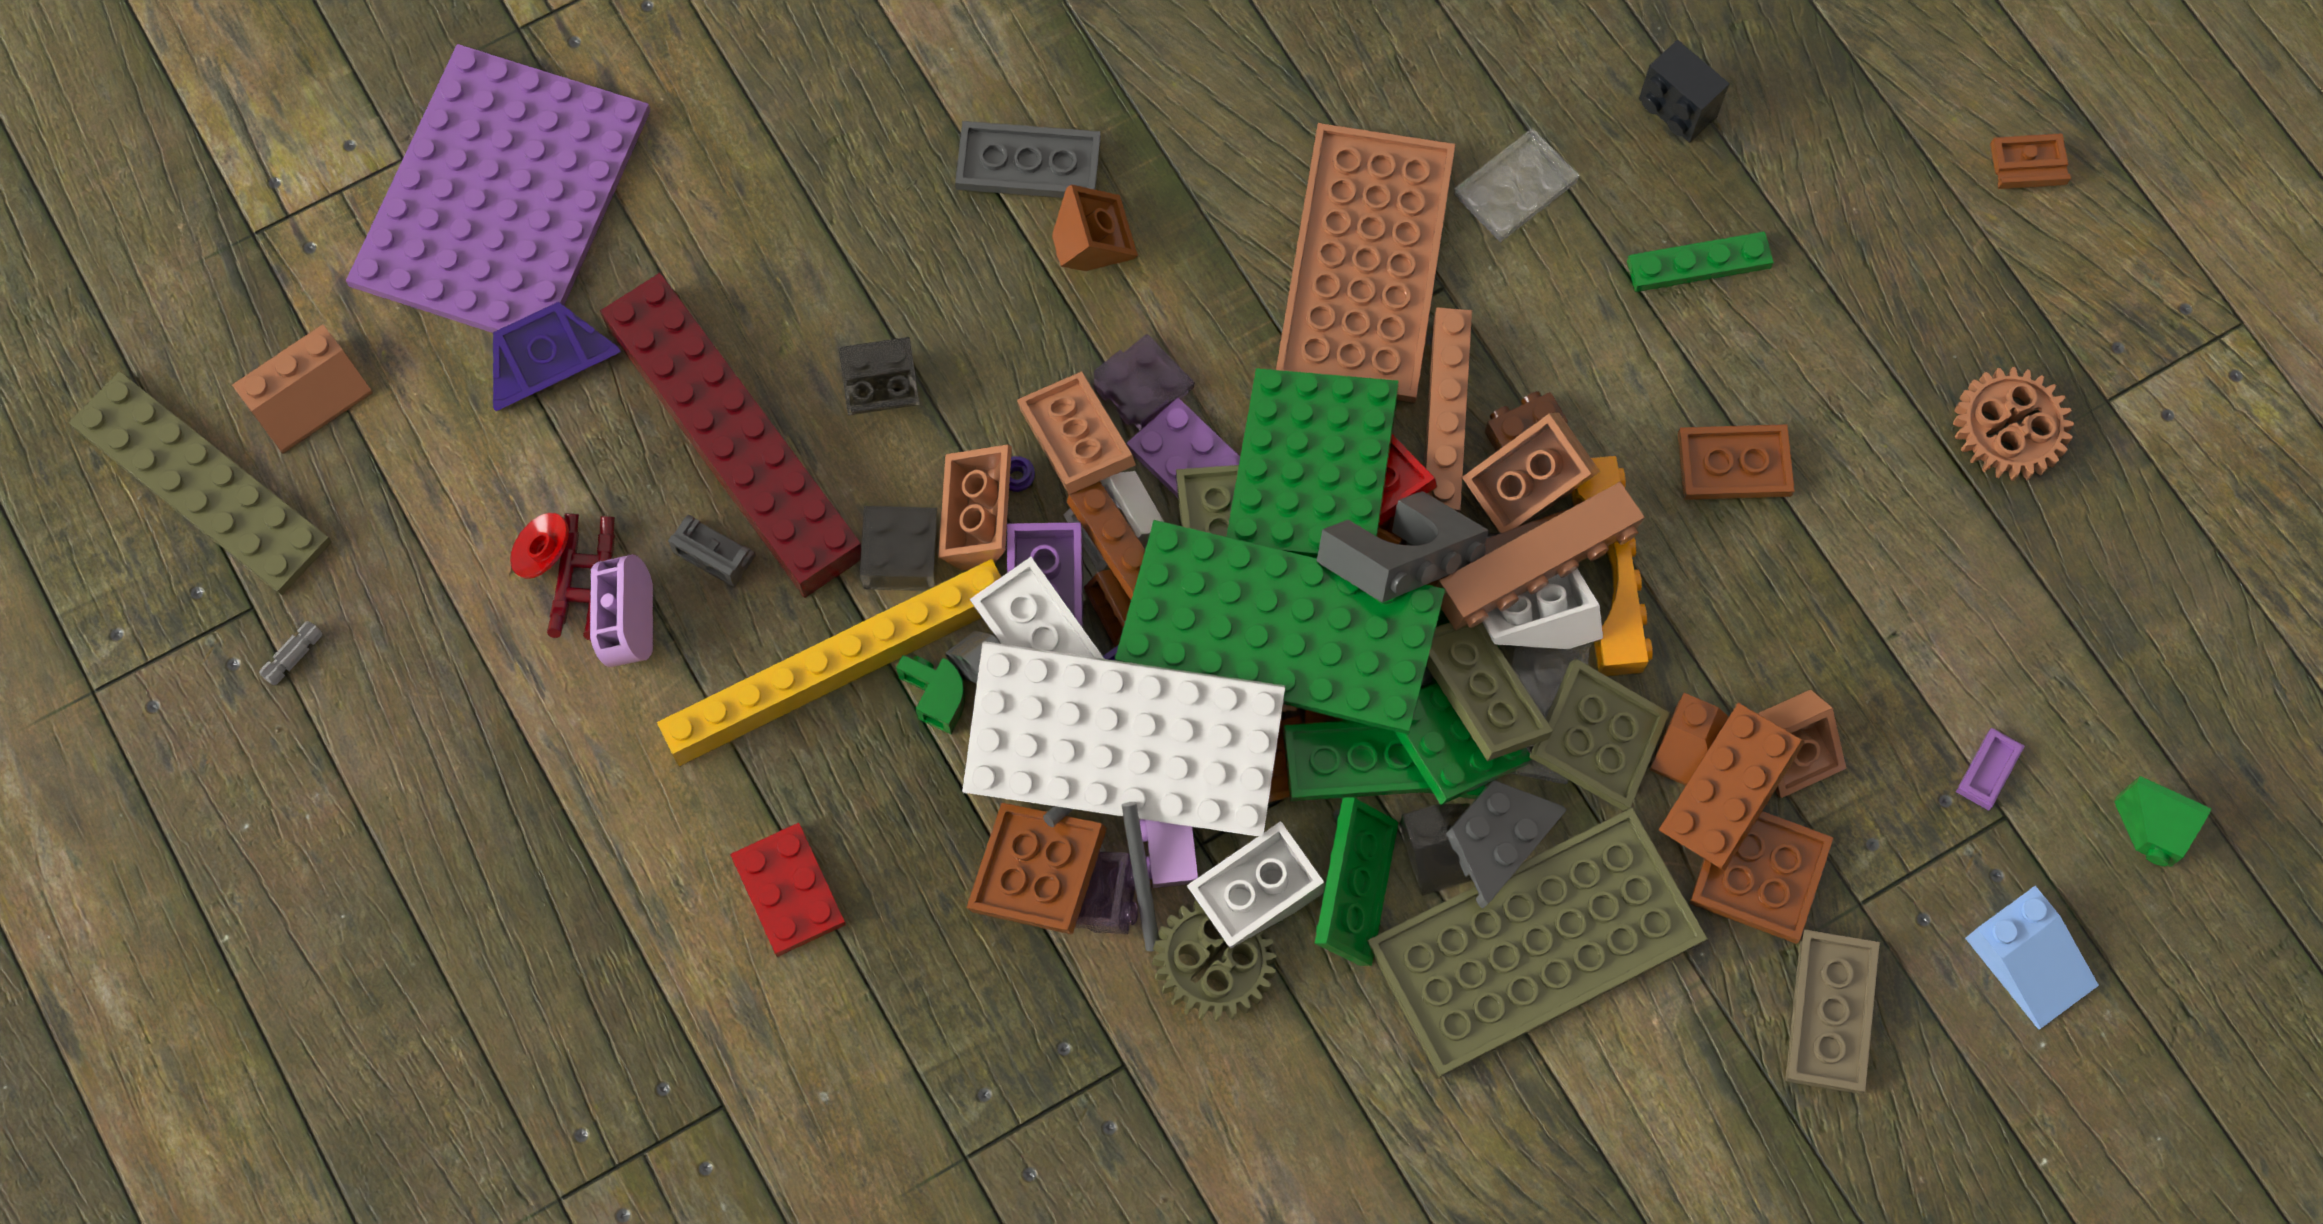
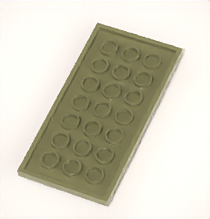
(1542, 946)

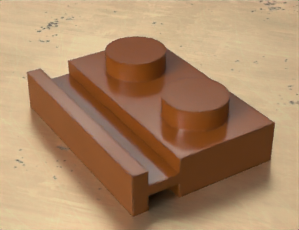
(2030, 161)

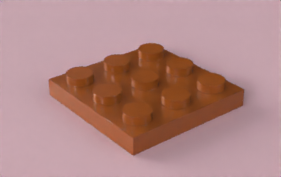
(1036, 870)
(1768, 878)

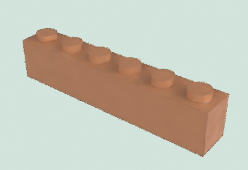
(1448, 403)
(1539, 555)

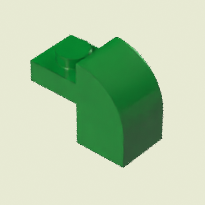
(944, 691)

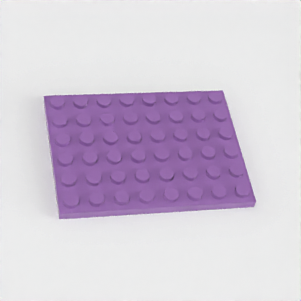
(498, 192)

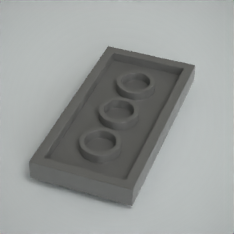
(1026, 159)

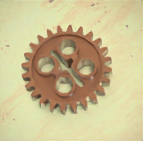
(2030, 449)

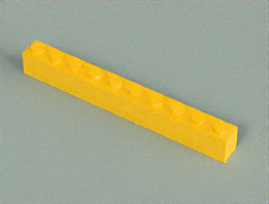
(826, 666)

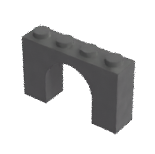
(1385, 570)

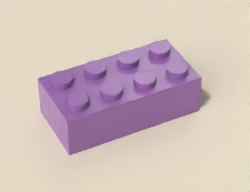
(1057, 552)

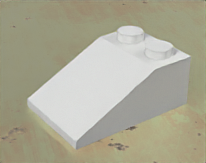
(1555, 617)
(1257, 886)

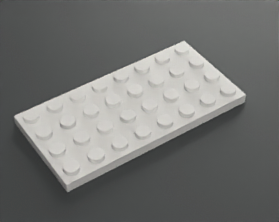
(1123, 733)

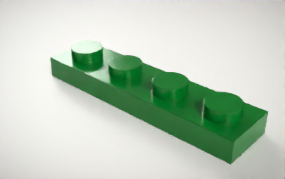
(1700, 261)

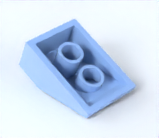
(2034, 957)

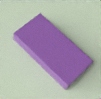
(1990, 769)

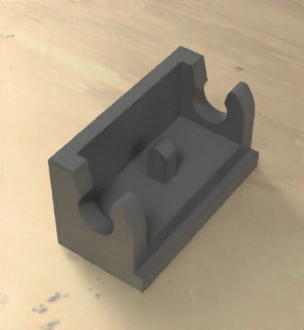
(710, 551)

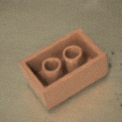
(1531, 473)

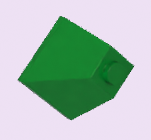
(2160, 820)

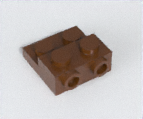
(1508, 424)

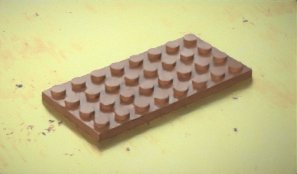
(1366, 256)

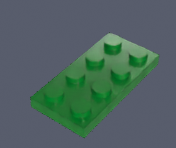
(1347, 762)
(1356, 881)

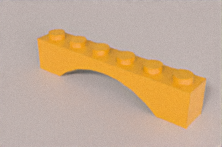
(1623, 641)

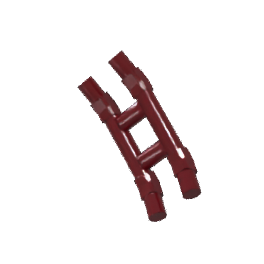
(568, 560)

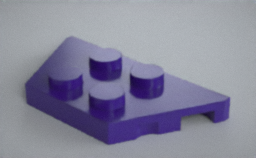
(543, 352)

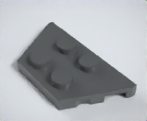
(1500, 834)

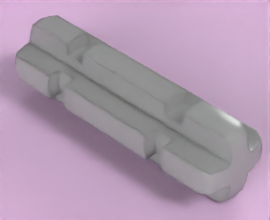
(290, 653)

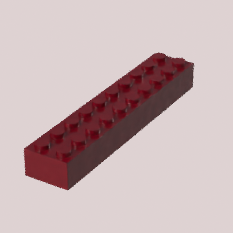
(732, 435)

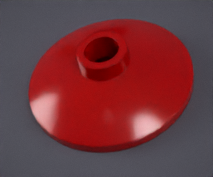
(539, 545)

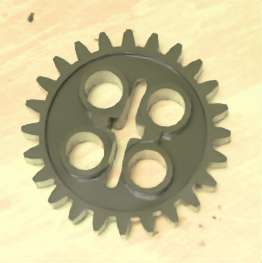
(1240, 981)

